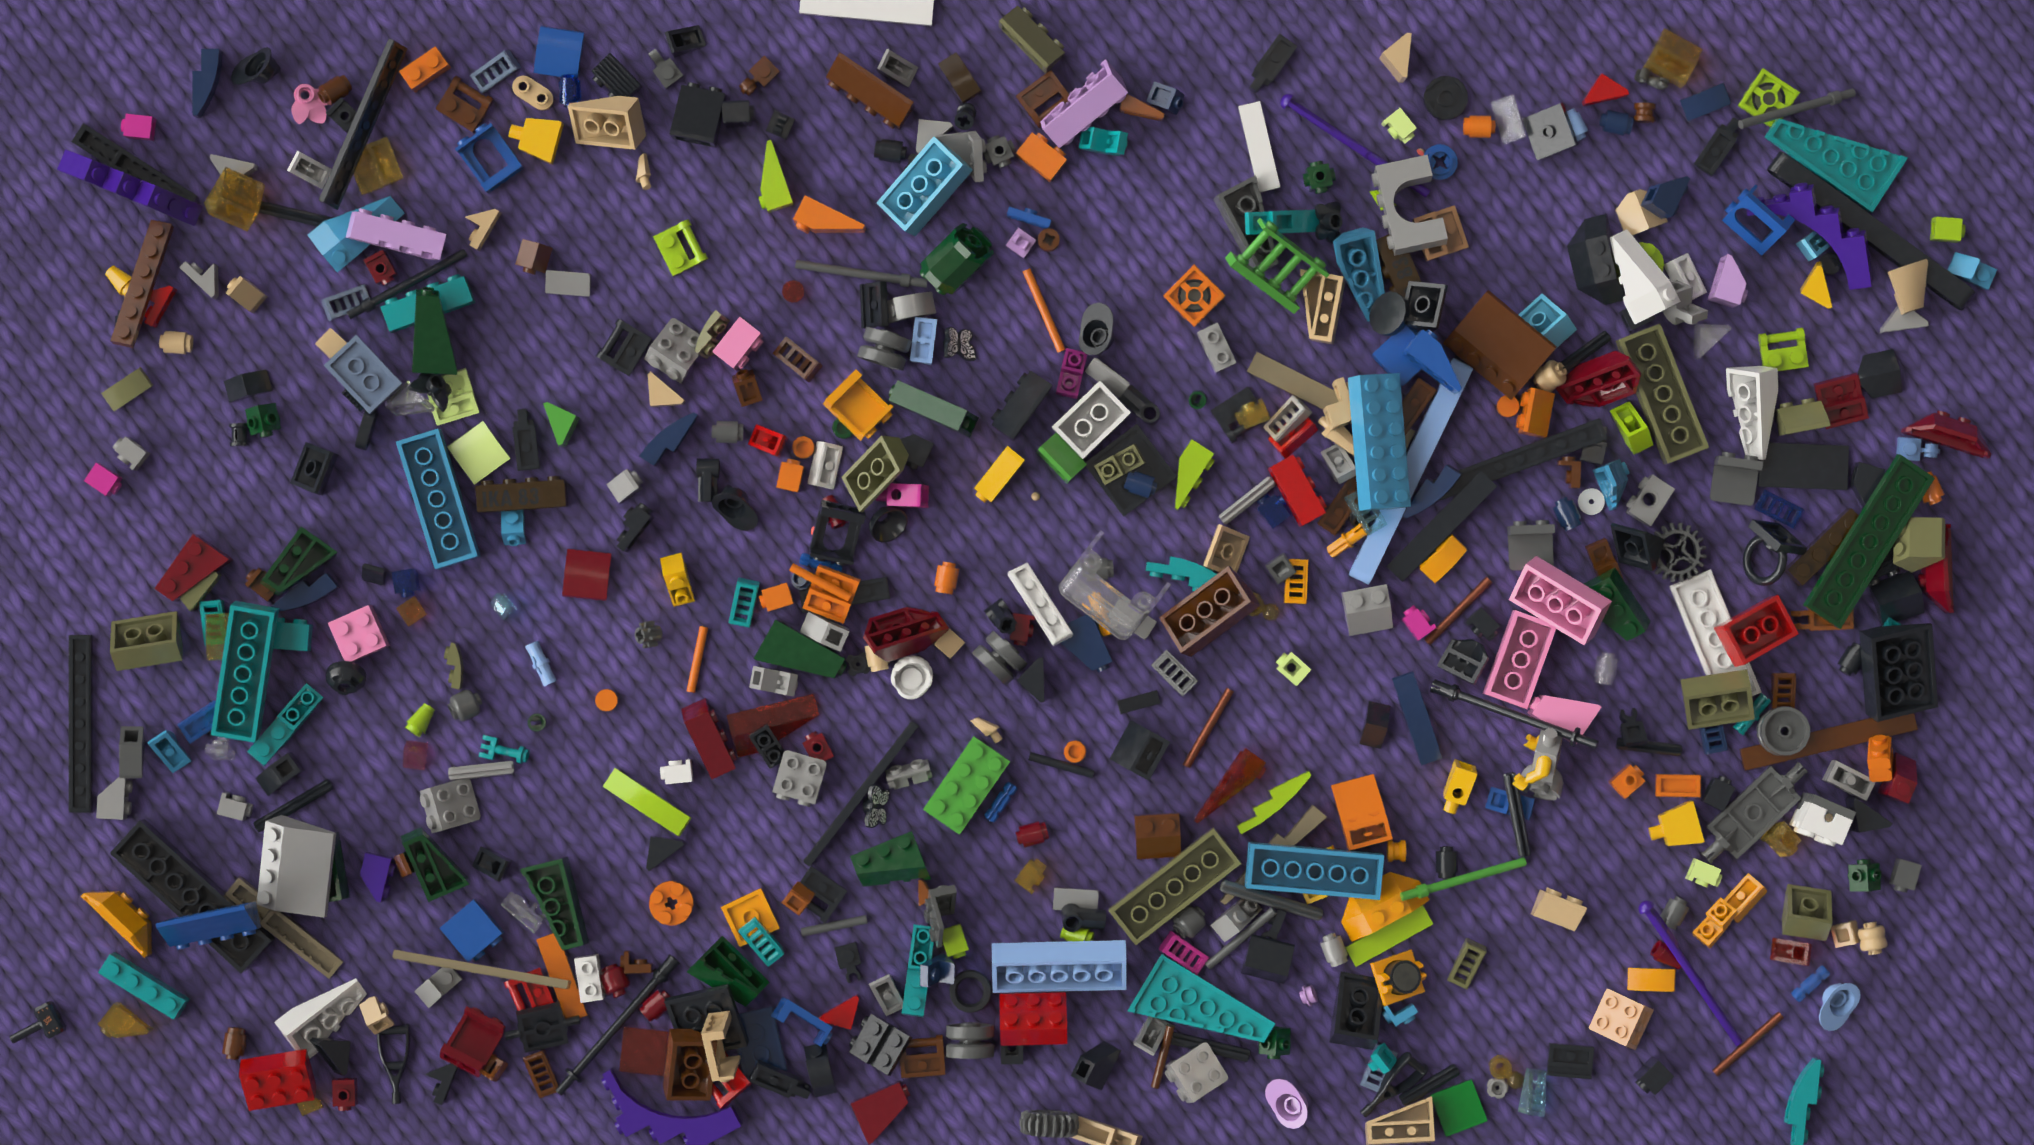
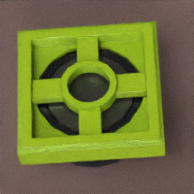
(1768, 96)

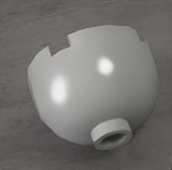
(1543, 789)

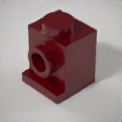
(389, 272)
(1022, 629)
(813, 738)
(349, 1086)

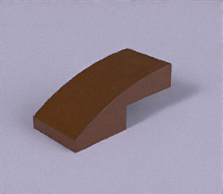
(1601, 557)
(403, 864)

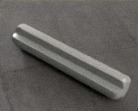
(1247, 500)
(481, 770)

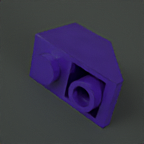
(376, 873)

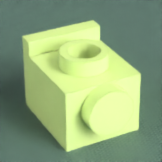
(1400, 126)
(1300, 671)
(1704, 873)

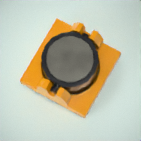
(1400, 978)

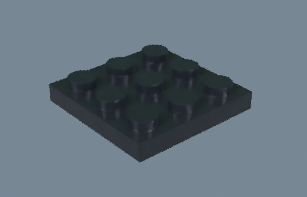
(1154, 466)
(692, 1009)

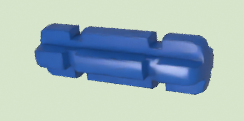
(806, 560)
(1000, 802)
(1810, 983)

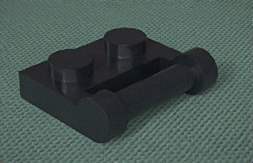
(630, 350)
(1226, 412)
(825, 890)

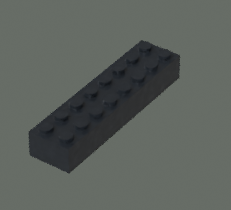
(184, 889)

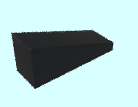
(1138, 702)

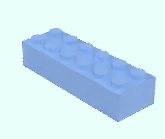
(1059, 966)

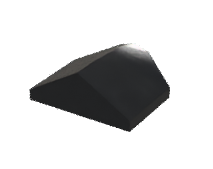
(1880, 374)
(1464, 659)

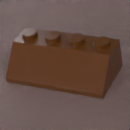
(870, 91)
(1209, 611)

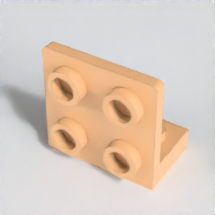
(1621, 1019)

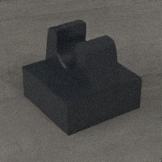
(780, 125)

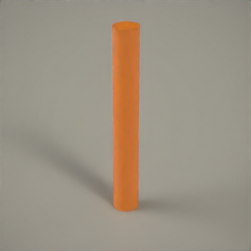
(820, 582)
(697, 659)

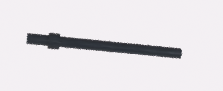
(369, 304)

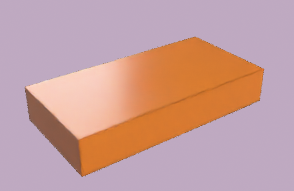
(1677, 785)

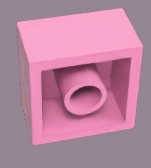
(738, 344)
(358, 634)

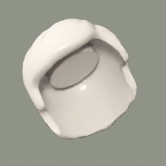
(912, 677)

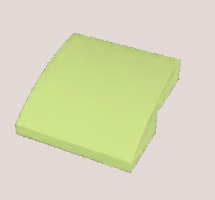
(460, 401)
(478, 452)

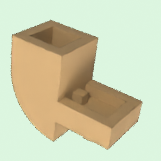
(1339, 413)

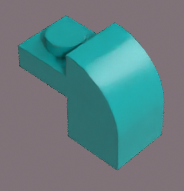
(1103, 141)

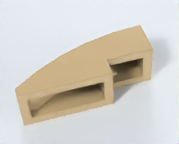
(1104, 1134)

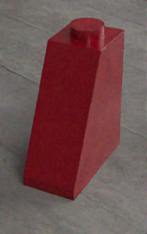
(1903, 780)
(879, 1108)

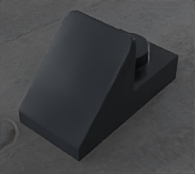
(446, 1075)

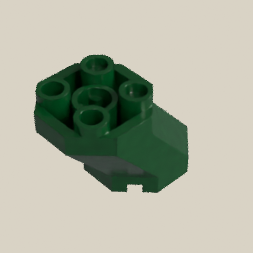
(956, 259)

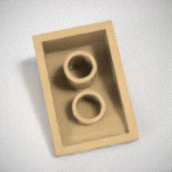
(608, 122)

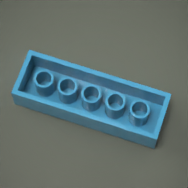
(1379, 441)
(438, 499)
(1314, 870)

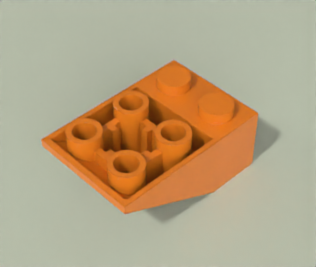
(1361, 812)

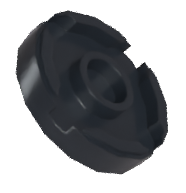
(1445, 98)
(1389, 314)

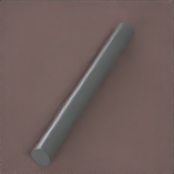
(1239, 939)

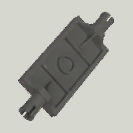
(1753, 812)

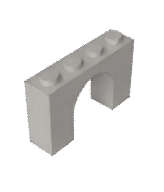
(1406, 235)

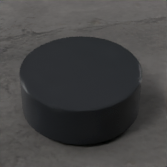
(1830, 263)

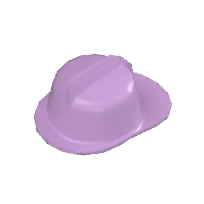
(1287, 1103)

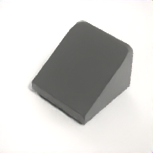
(1280, 568)

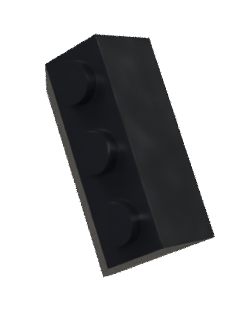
(1021, 404)

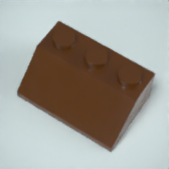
(687, 1067)

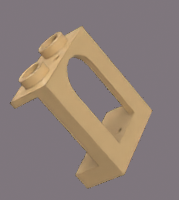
(716, 1028)

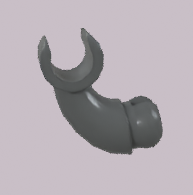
(1643, 76)

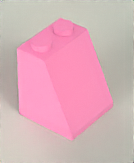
(1563, 712)

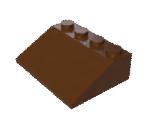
(1499, 344)

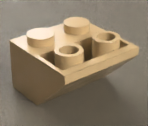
(1560, 911)

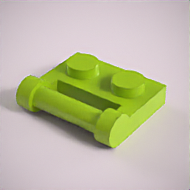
(673, 250)
(1784, 358)

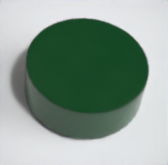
(841, 430)

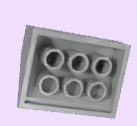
(296, 867)

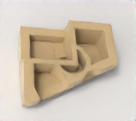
(1909, 285)

